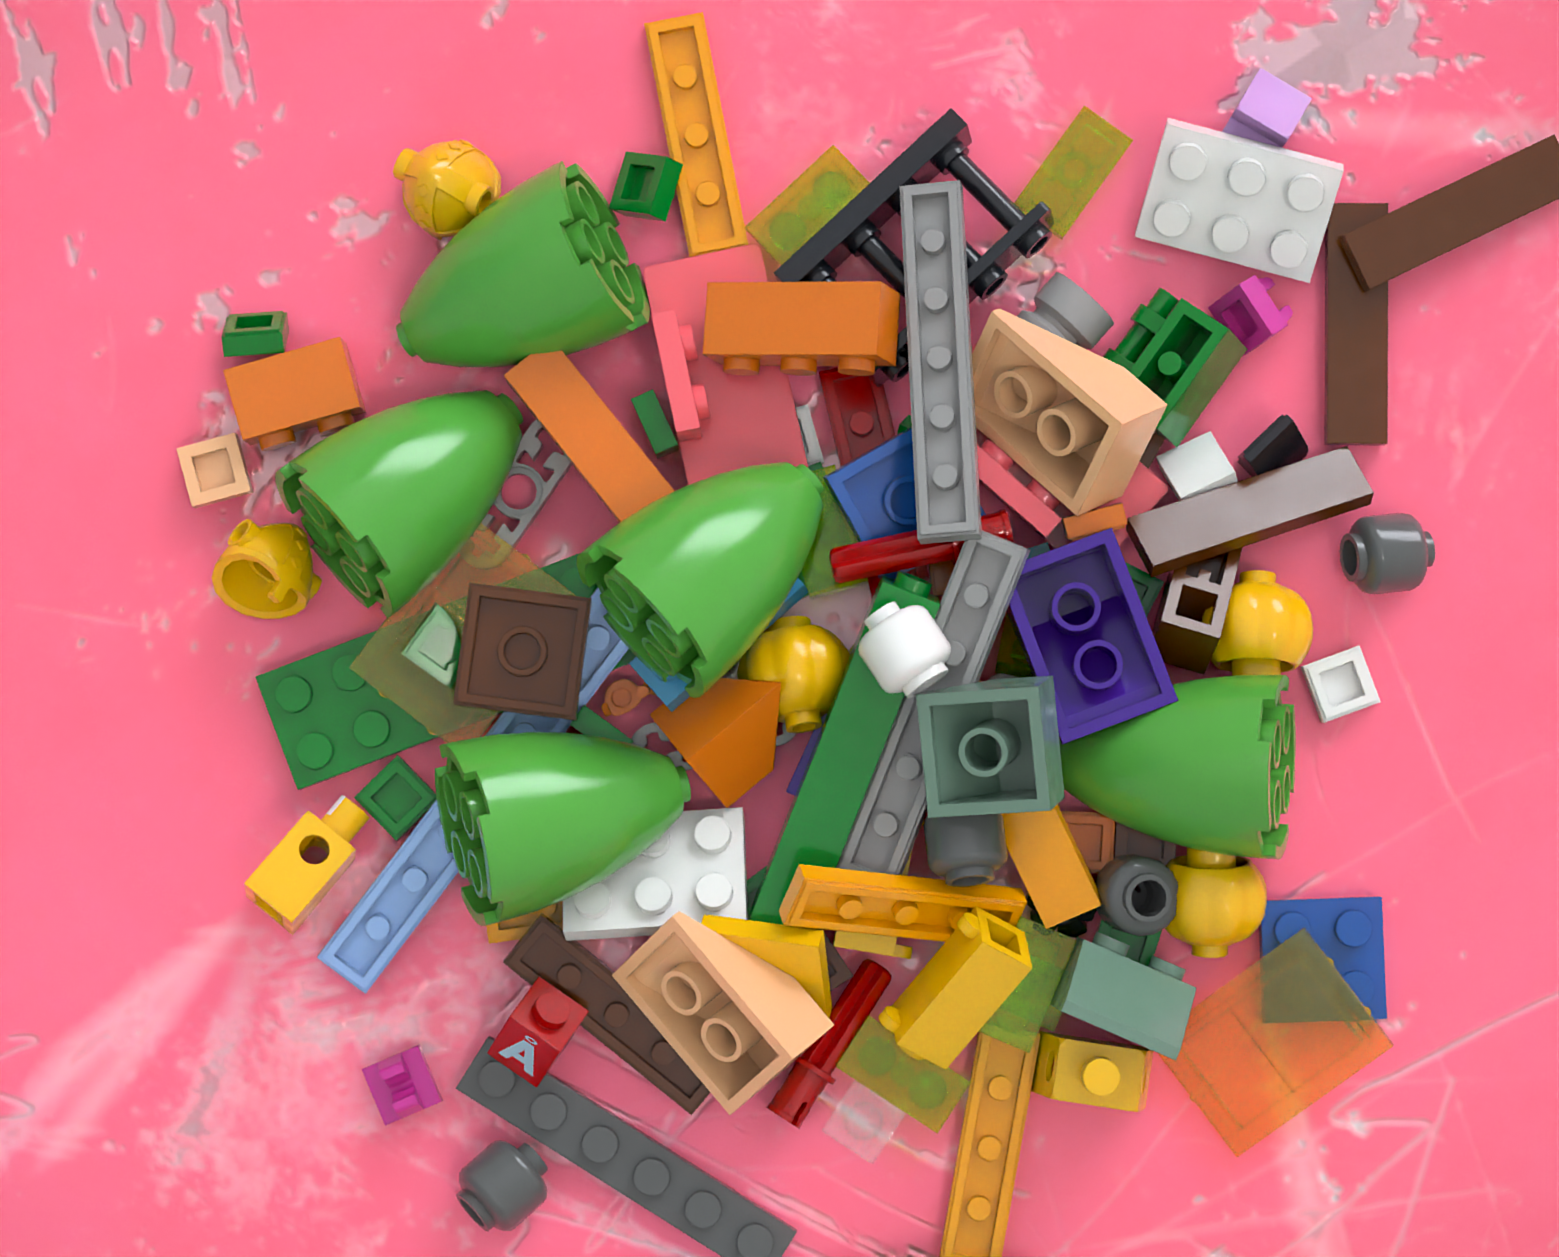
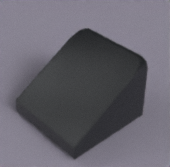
(1274, 448)

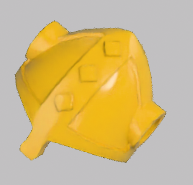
(446, 185)
(266, 570)

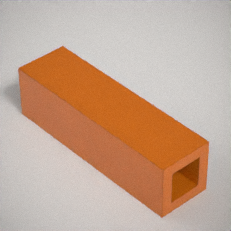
(587, 433)

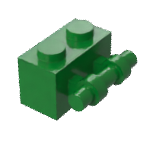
(1179, 358)

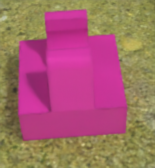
(1251, 312)
(402, 1085)

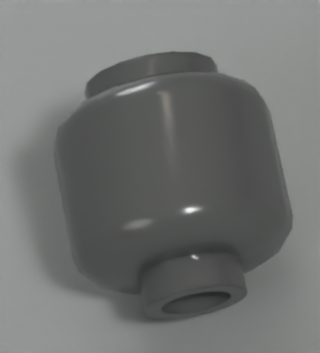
(1386, 553)
(965, 848)
(1141, 909)
(502, 1185)

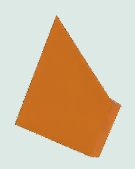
(726, 734)

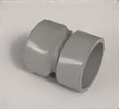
(1068, 312)

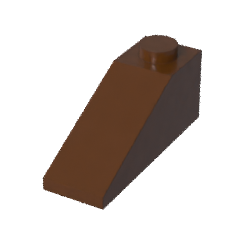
(1186, 595)

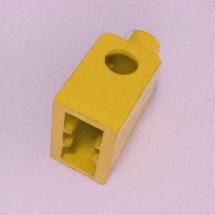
(293, 888)
(1092, 1072)

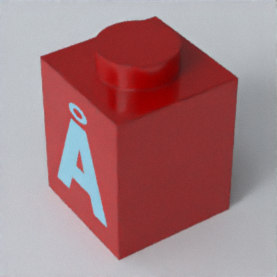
(537, 1032)

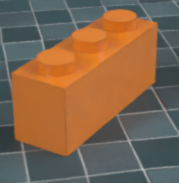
(801, 326)

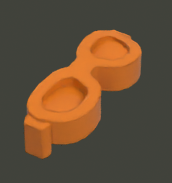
(624, 696)

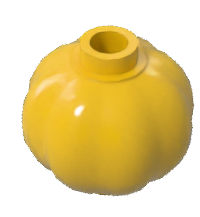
(1264, 627)
(806, 663)
(1217, 901)

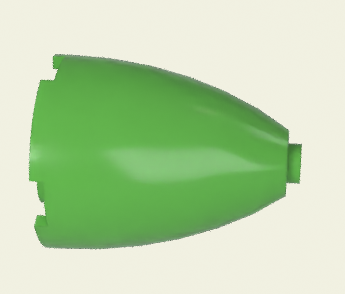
(527, 279)
(403, 490)
(705, 568)
(1196, 770)
(549, 815)

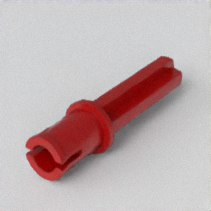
(904, 551)
(818, 1062)

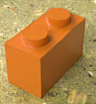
(295, 394)

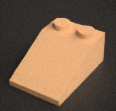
(1061, 411)
(721, 1008)

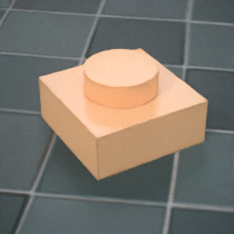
(214, 470)

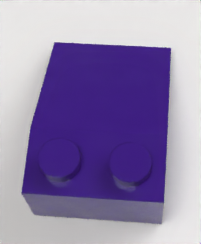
(1089, 631)

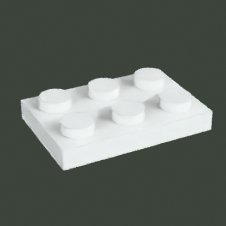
(1239, 200)
(689, 870)

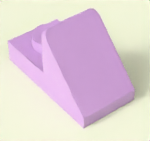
(1268, 110)

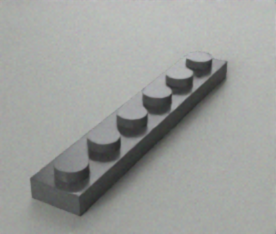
(627, 1160)

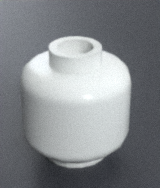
(904, 649)

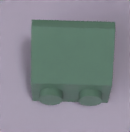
(991, 747)
(1126, 996)

